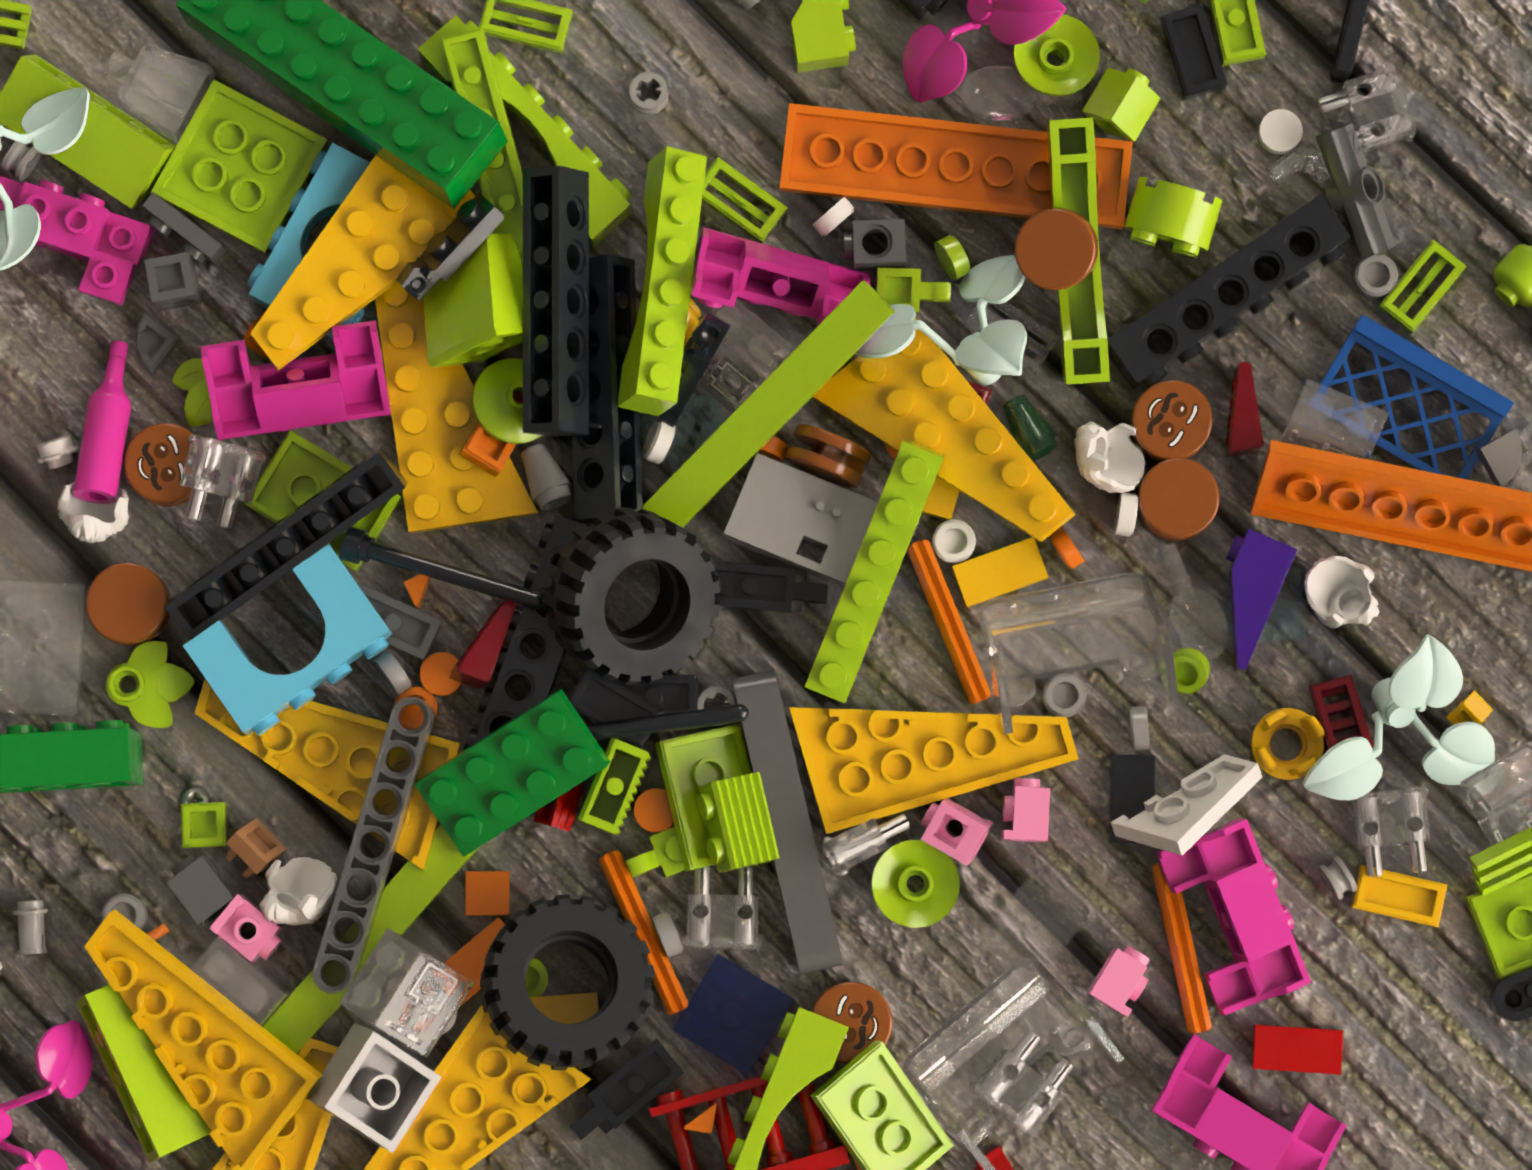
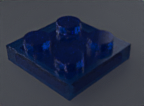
(733, 1014)

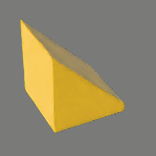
(1471, 709)

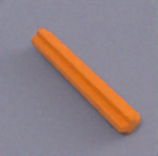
(948, 621)
(635, 910)
(1182, 955)

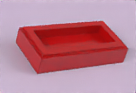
(1297, 1049)

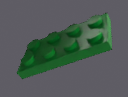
(512, 772)

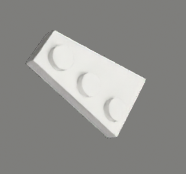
(1190, 812)

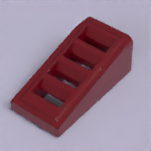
(1244, 424)
(480, 658)
(1357, 720)

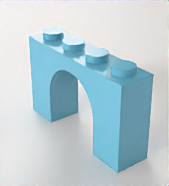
(333, 179)
(350, 631)

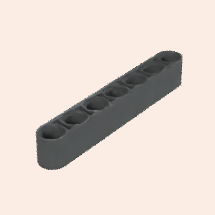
(358, 861)
(799, 865)

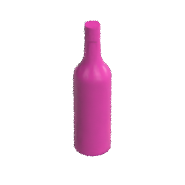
(104, 434)

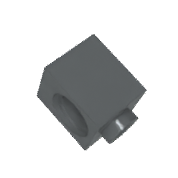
(893, 234)
(172, 281)
(200, 888)

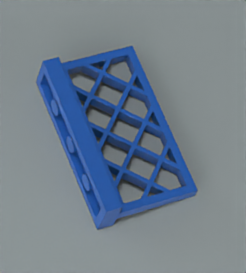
(1431, 371)

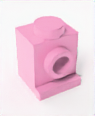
(1027, 812)
(960, 847)
(229, 926)
(1120, 979)

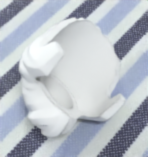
(1109, 457)
(90, 520)
(1341, 592)
(298, 891)

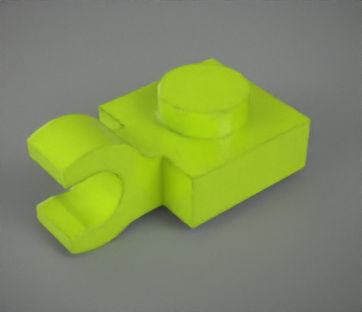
(905, 287)
(665, 854)

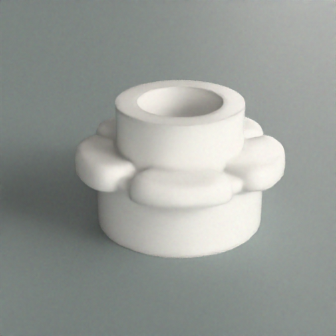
(57, 452)

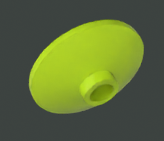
(1072, 44)
(495, 404)
(939, 880)

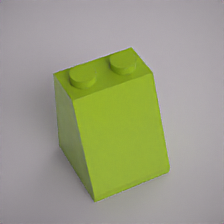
(477, 307)

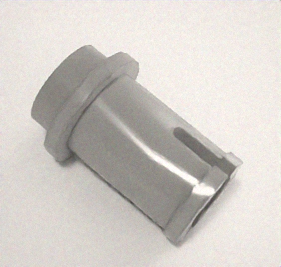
(31, 927)

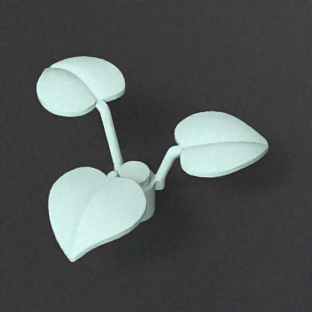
(53, 127)
(984, 355)
(1422, 680)

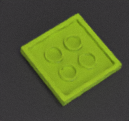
(239, 166)

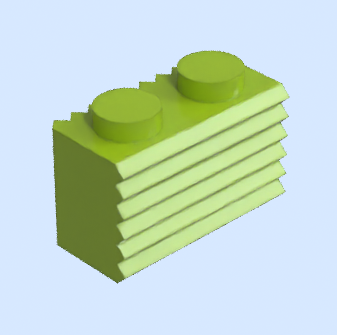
(614, 787)
(737, 822)

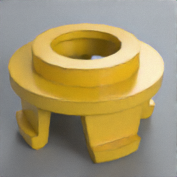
(1305, 726)

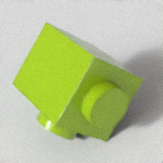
(1122, 103)

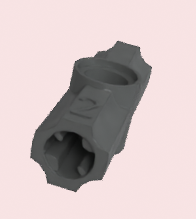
(1355, 190)

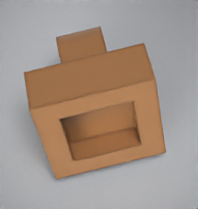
(255, 847)

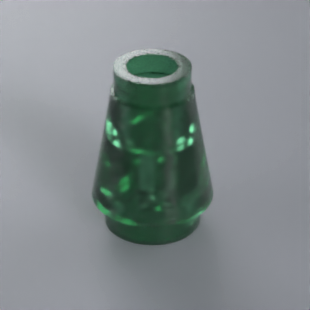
(1029, 428)

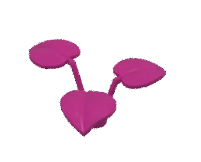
(938, 65)
(66, 1064)

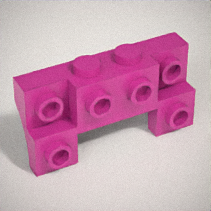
(88, 233)
(768, 276)
(303, 392)
(1248, 913)
(1235, 1129)

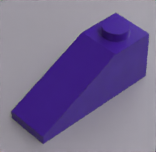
(1255, 582)

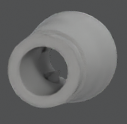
(545, 479)

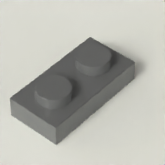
(197, 242)

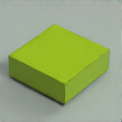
(204, 825)

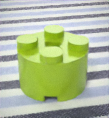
(1172, 216)

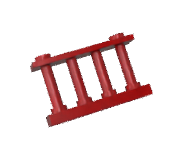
(823, 1151)

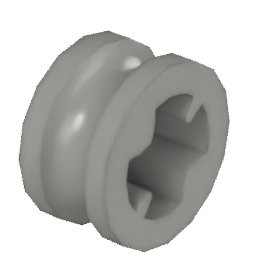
(650, 106)
(21, 159)
(711, 694)
(1337, 878)

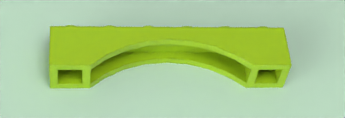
(820, 35)
(606, 198)
(1082, 305)
(657, 345)
(874, 570)
(807, 1053)

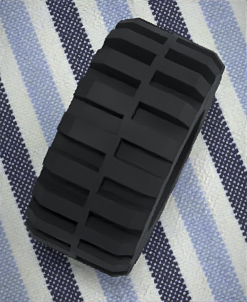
(672, 627)
(600, 933)

